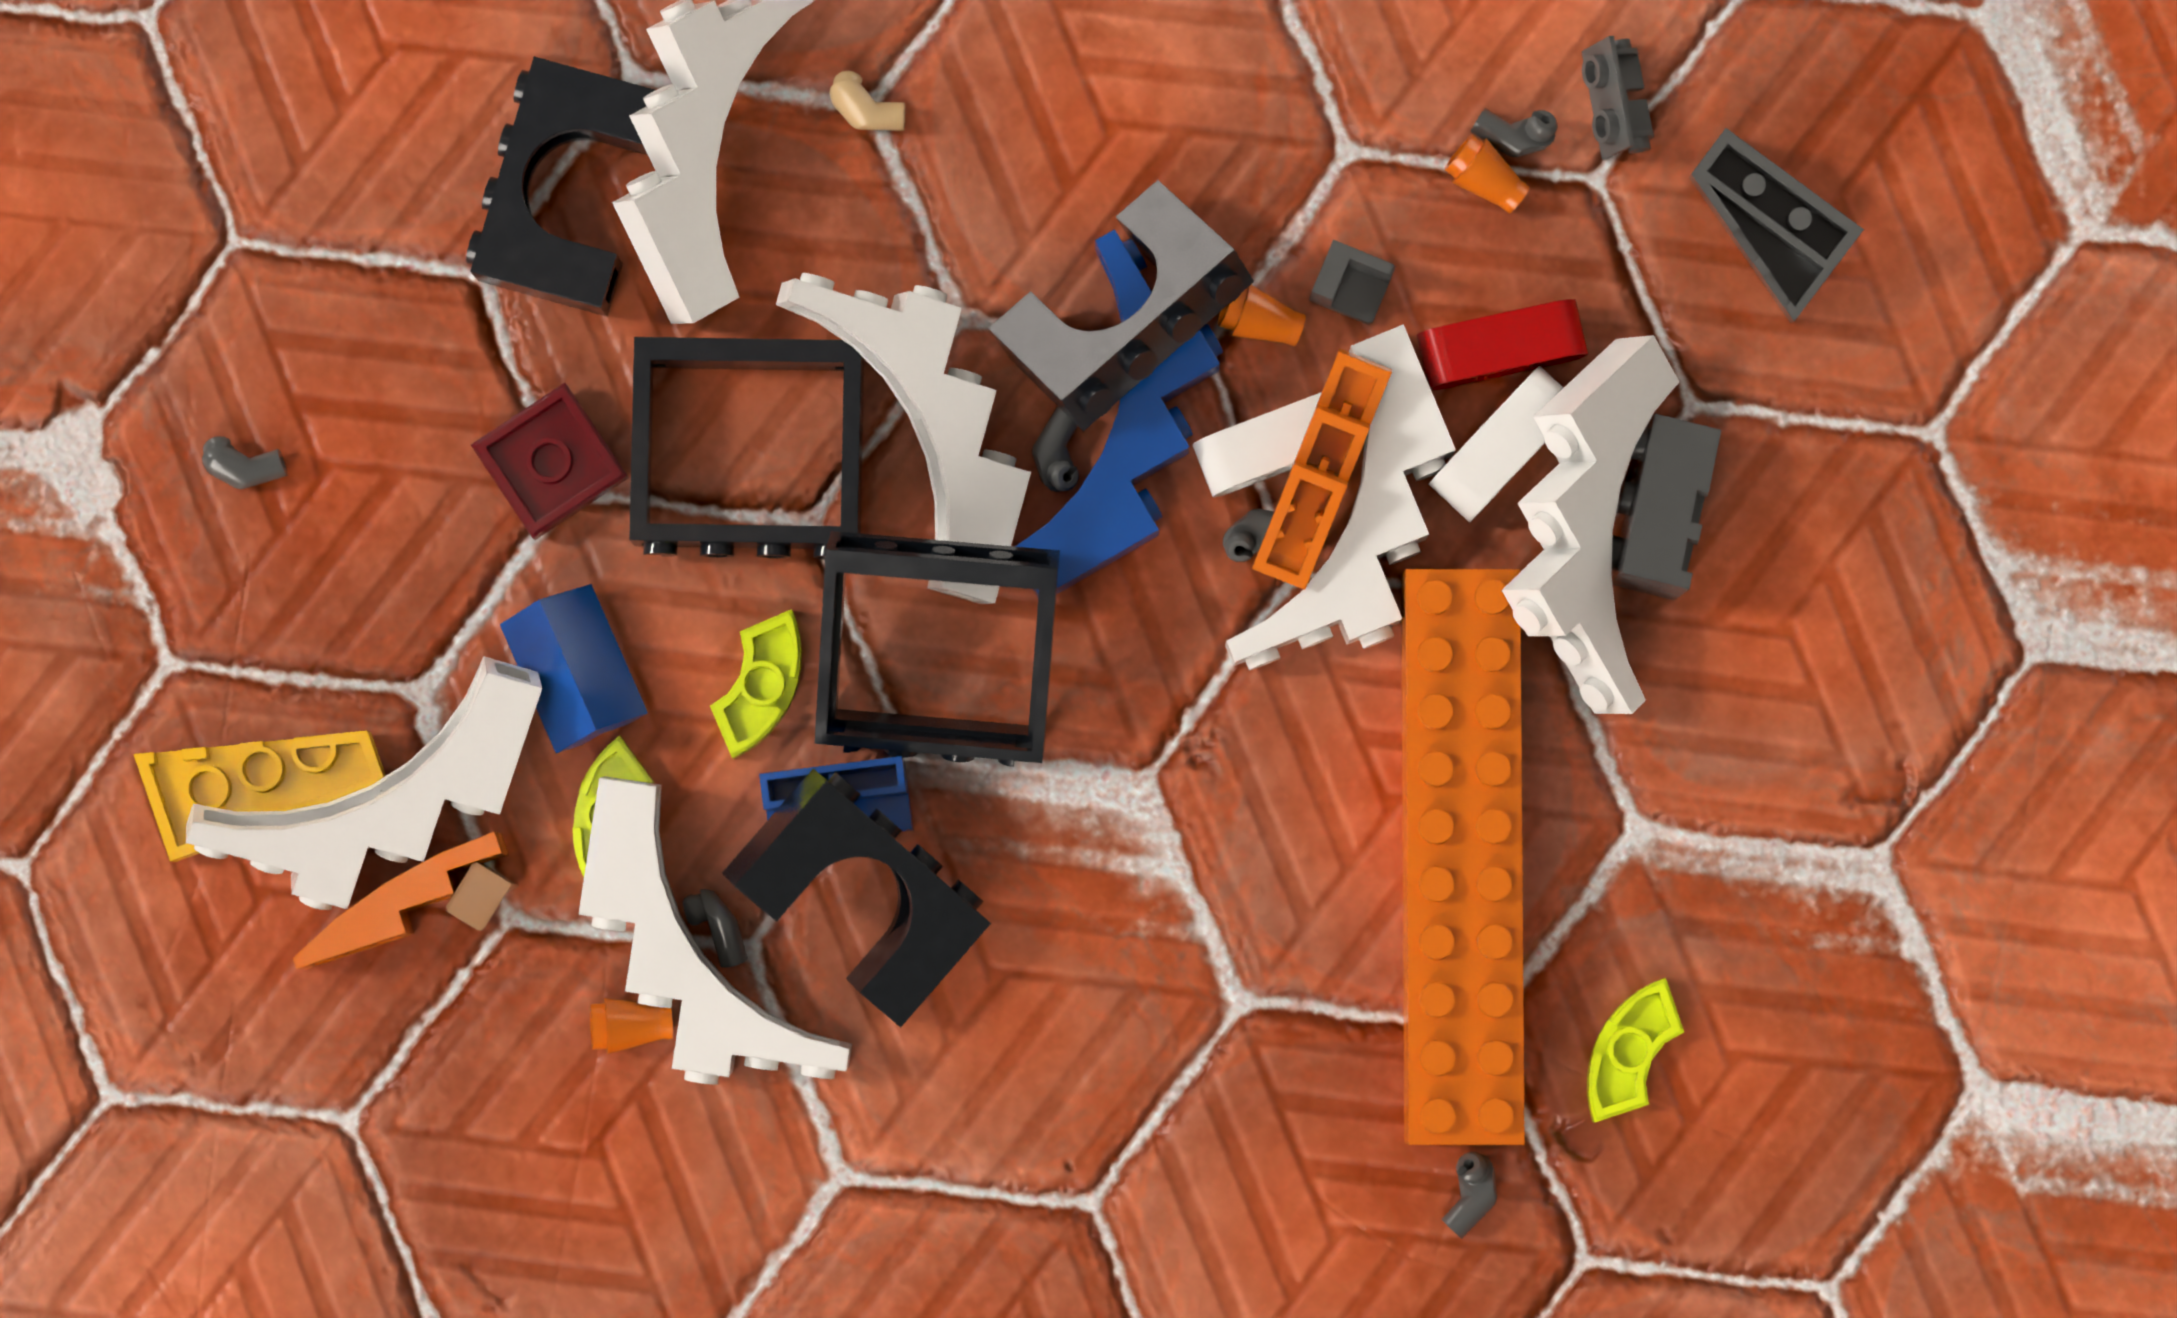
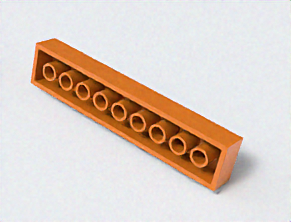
(1462, 859)

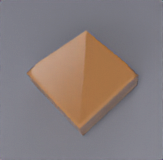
(479, 895)

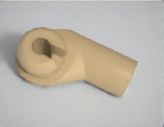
(859, 107)

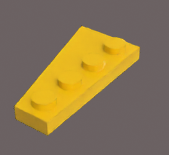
(254, 778)

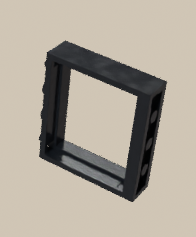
(742, 353)
(936, 561)

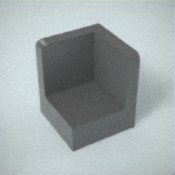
(1352, 282)

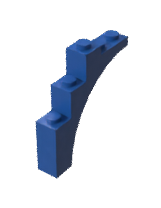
(1107, 512)

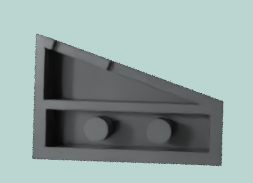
(1774, 221)
(1664, 506)

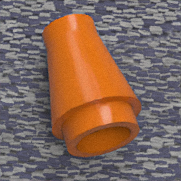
(1485, 173)
(1261, 318)
(627, 1024)

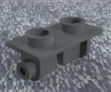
(1610, 72)

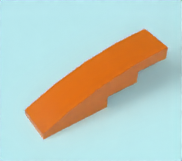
(1322, 469)
(384, 912)

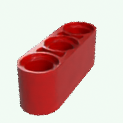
(1502, 344)

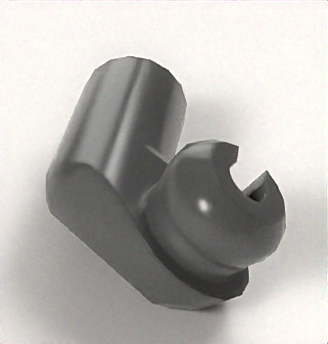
(1518, 137)
(1052, 455)
(237, 469)
(1246, 535)
(722, 925)
(1477, 1193)

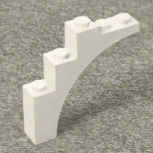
(674, 208)
(909, 347)
(1573, 514)
(1384, 521)
(397, 815)
(716, 1021)

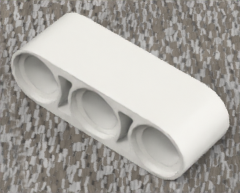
(1254, 447)
(1497, 448)

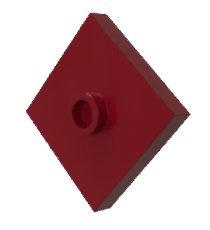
(549, 461)

